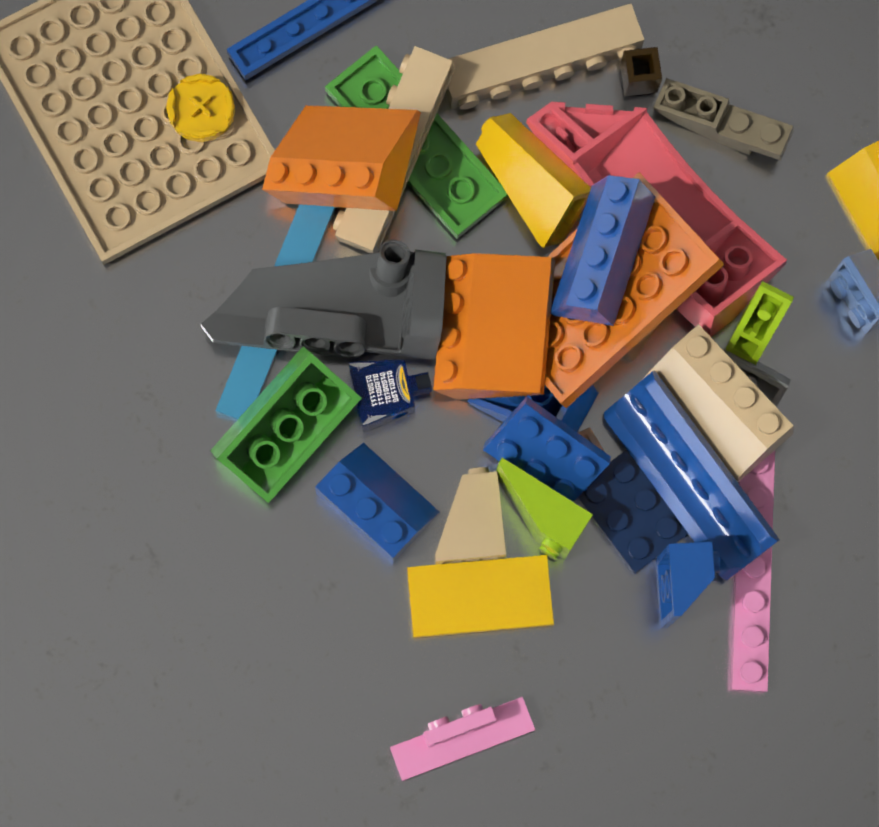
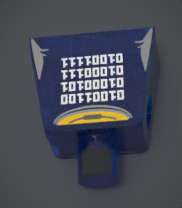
(385, 391)

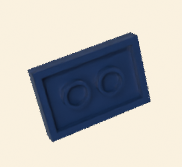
(631, 513)

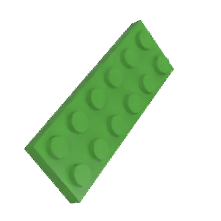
(446, 170)

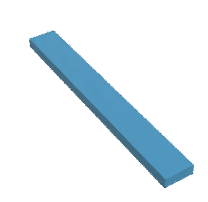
(255, 363)

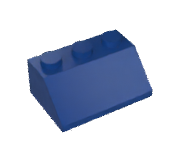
(376, 501)
(682, 576)

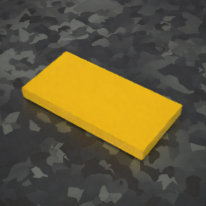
(480, 596)

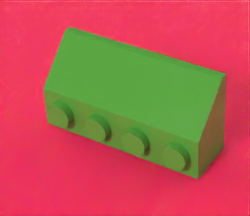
(285, 424)

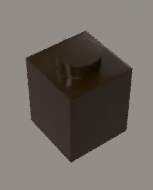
(641, 71)

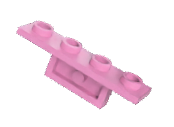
(462, 737)

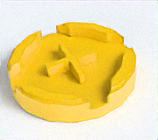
(200, 108)

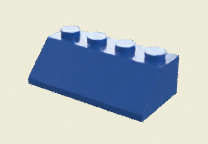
(603, 250)

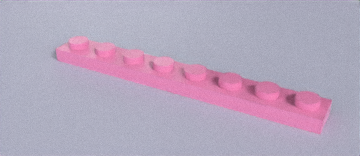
(753, 594)

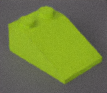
(547, 514)

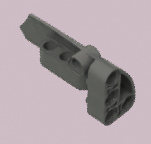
(340, 305)

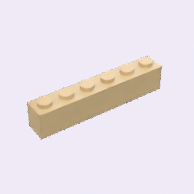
(543, 56)
(420, 89)

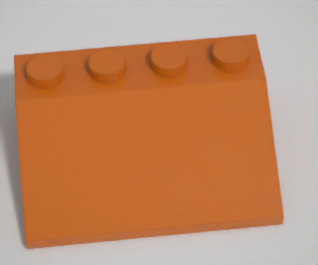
(344, 158)
(494, 326)

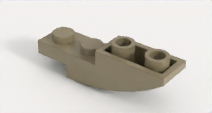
(721, 122)

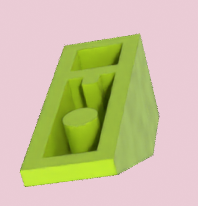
(759, 322)

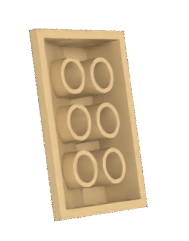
(723, 402)

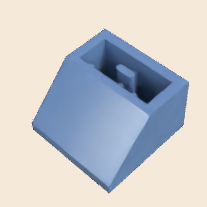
(858, 284)

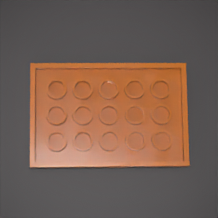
(665, 273)

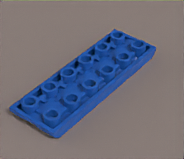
(689, 474)

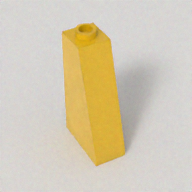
(534, 178)

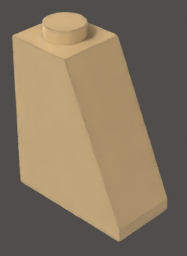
(474, 521)

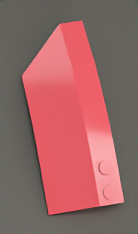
(621, 144)

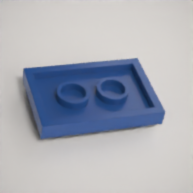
(547, 450)

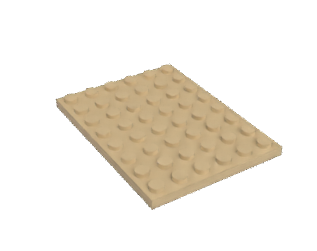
(95, 102)

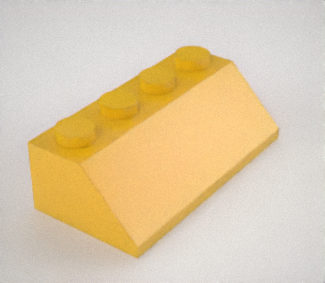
(858, 189)

